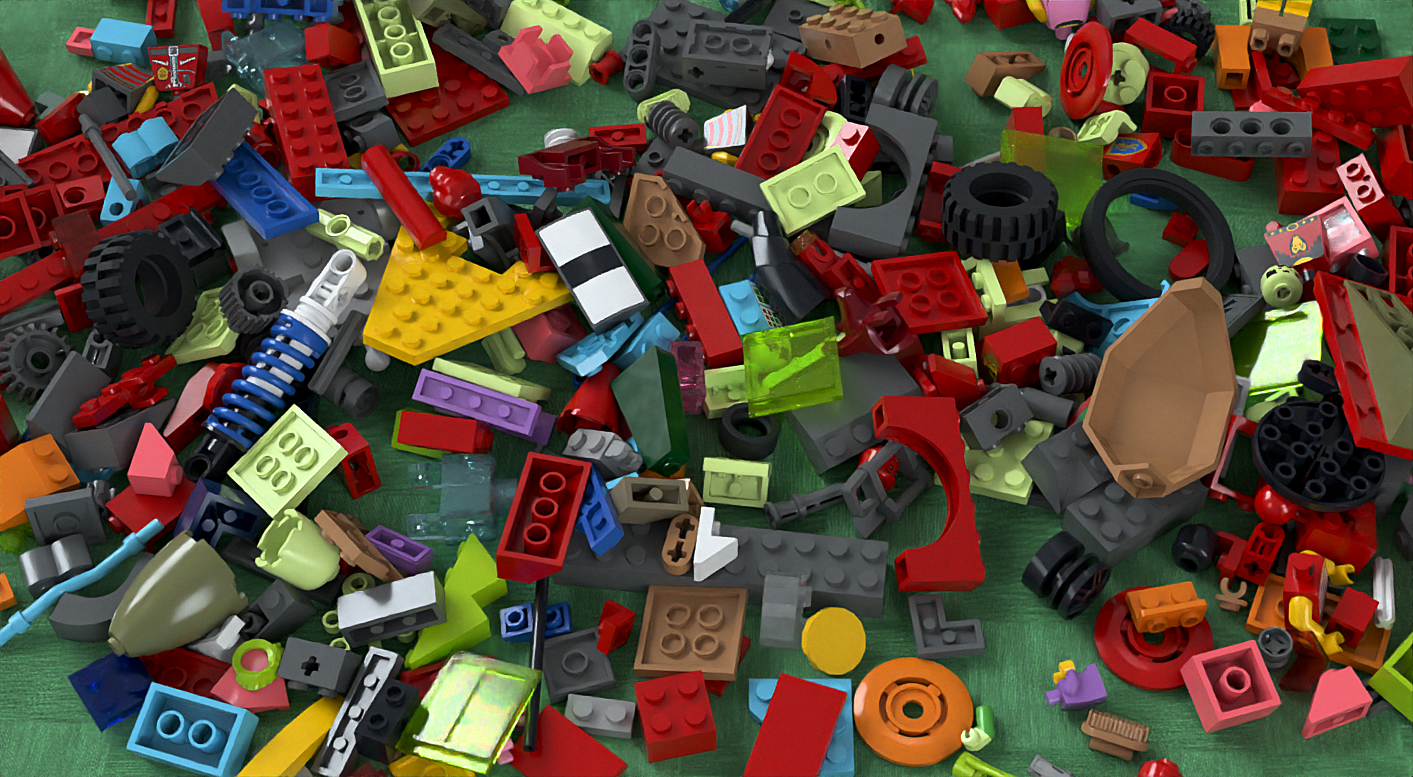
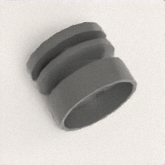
(901, 92)

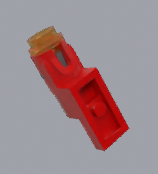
(833, 270)

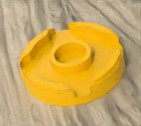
(833, 641)

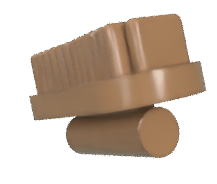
(1115, 734)

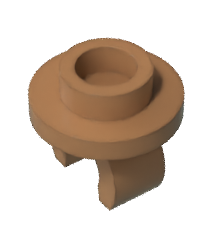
(1229, 600)

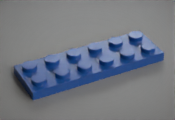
(263, 195)

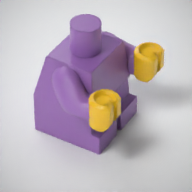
(1075, 689)

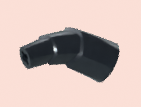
(781, 278)

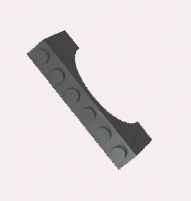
(881, 230)

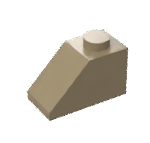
(648, 499)

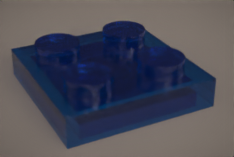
(112, 688)

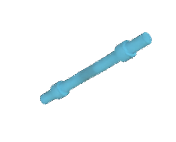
(132, 545)

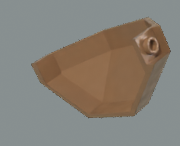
(1166, 393)

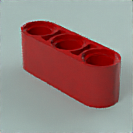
(1230, 168)

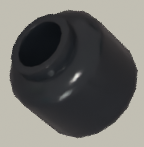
(1195, 548)

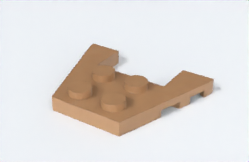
(356, 549)

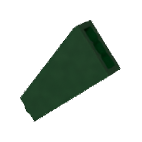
(642, 269)
(654, 410)

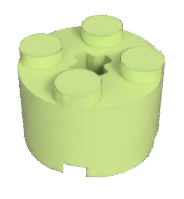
(1134, 70)

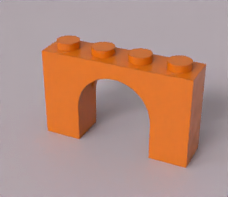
(1233, 52)

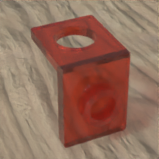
(1307, 666)

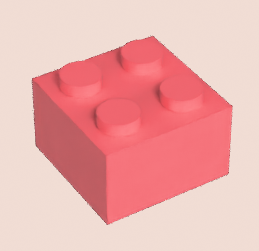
(1230, 686)

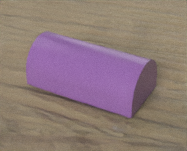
(401, 551)

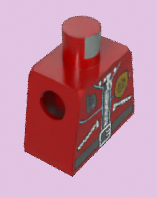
(178, 68)

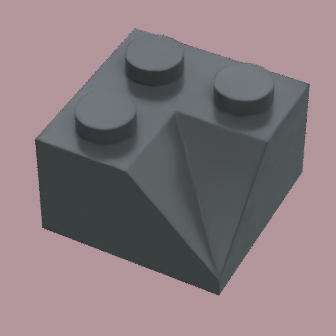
(1066, 467)

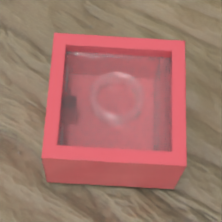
(1345, 234)

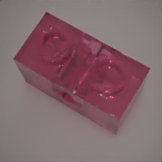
(690, 374)

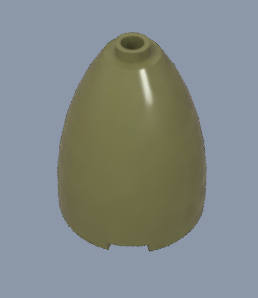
(175, 599)

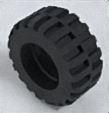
(999, 211)
(113, 295)

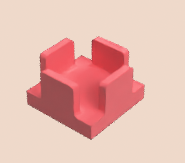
(535, 63)

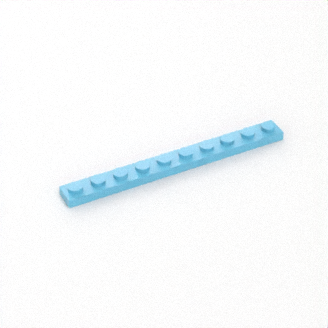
(510, 189)

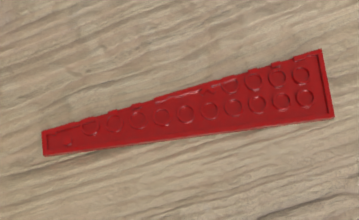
(79, 158)

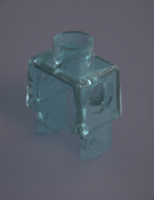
(275, 46)
(470, 498)

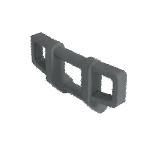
(877, 499)

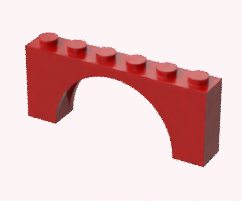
(933, 432)

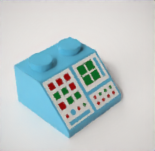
(748, 308)

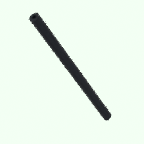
(536, 662)

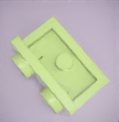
(724, 389)

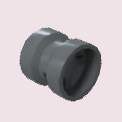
(1279, 644)

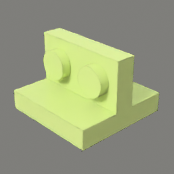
(736, 481)

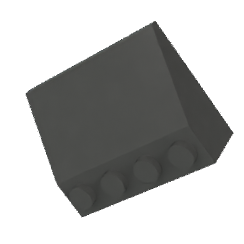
(846, 426)

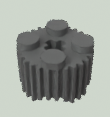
(253, 299)

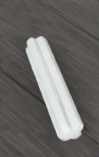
(1383, 593)

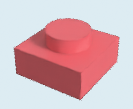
(80, 43)

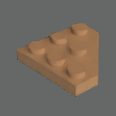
(661, 223)

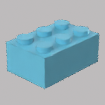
(192, 732)

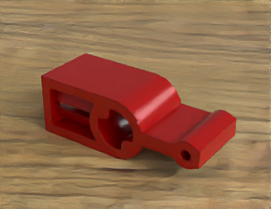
(1263, 550)

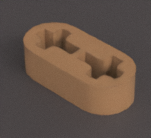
(674, 543)

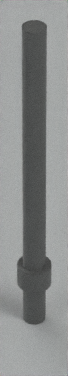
(93, 133)

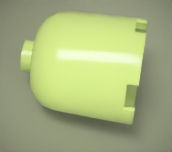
(298, 552)

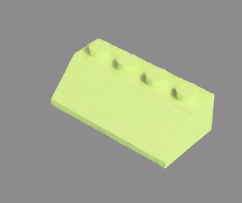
(583, 36)

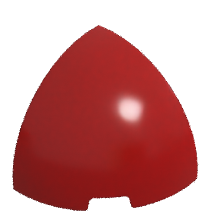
(808, 80)

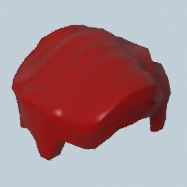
(453, 191)

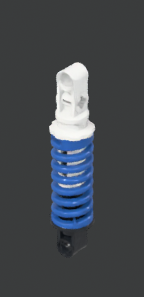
(293, 341)

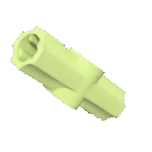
(346, 235)

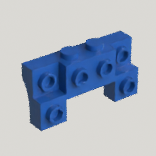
(272, 9)

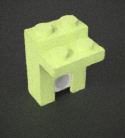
(998, 311)

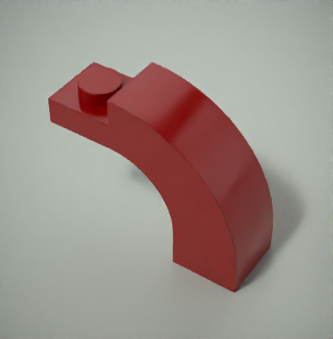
(215, 21)

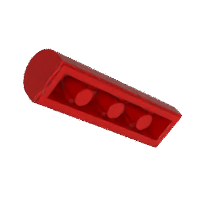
(402, 197)

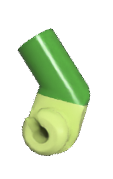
(983, 732)

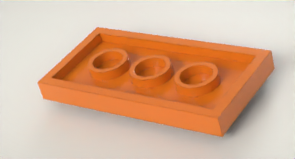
(1269, 612)

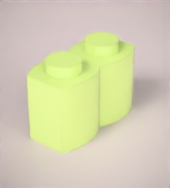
(1022, 94)

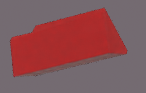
(27, 219)

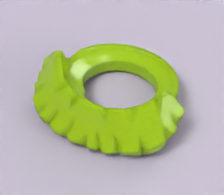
(254, 680)

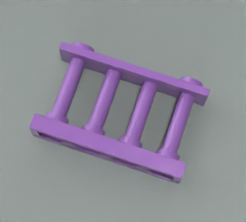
(485, 405)

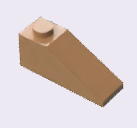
(992, 67)

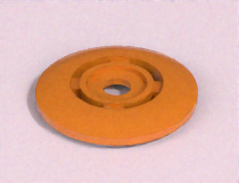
(881, 718)

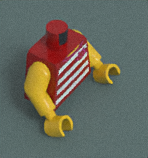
(1306, 594)

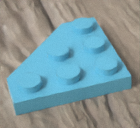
(592, 351)
(840, 755)

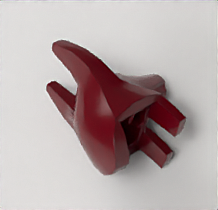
(871, 326)

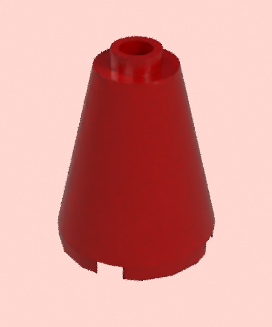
(593, 405)

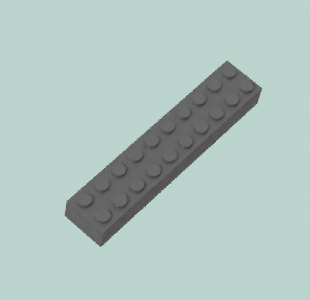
(840, 569)

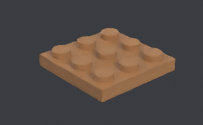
(691, 631)

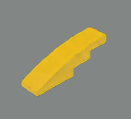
(295, 742)

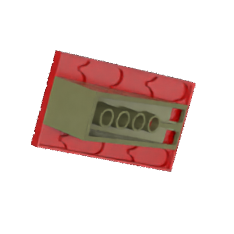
(1373, 359)

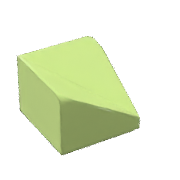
(873, 187)

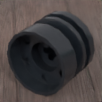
(1066, 575)

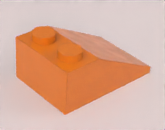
(32, 472)

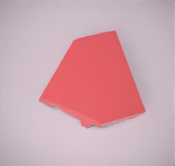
(267, 698)

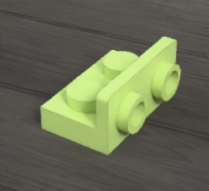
(1105, 127)

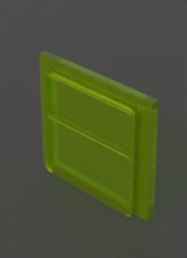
(1069, 164)
(1276, 345)
(792, 367)
(469, 711)

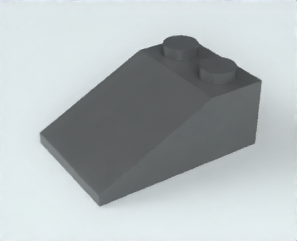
(115, 438)

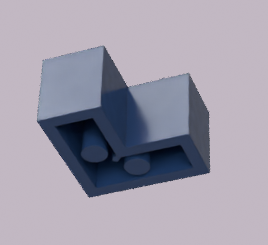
(219, 509)

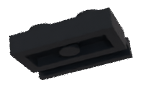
(193, 235)

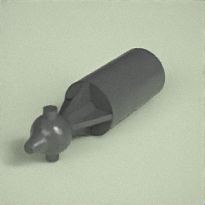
(1045, 405)

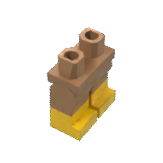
(1277, 31)

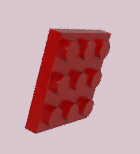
(934, 291)

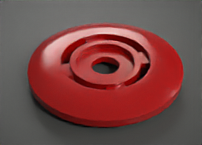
(1083, 95)
(1131, 657)

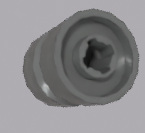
(353, 393)

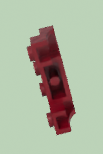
(570, 161)

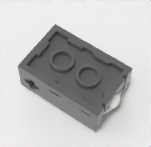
(727, 54)

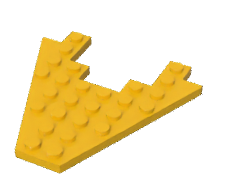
(441, 302)

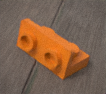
(1165, 607)

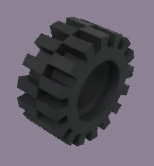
(1196, 27)

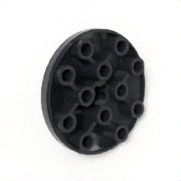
(1312, 457)

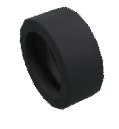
(744, 446)

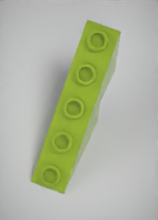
(467, 590)

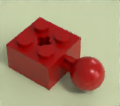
(1339, 536)

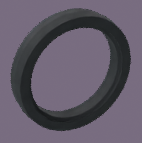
(1172, 188)

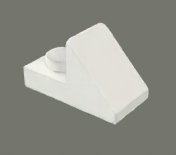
(711, 549)
(221, 641)

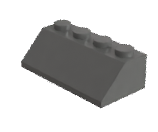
(210, 141)

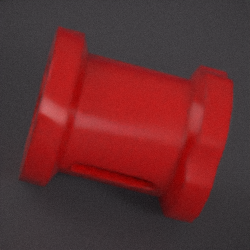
(606, 67)

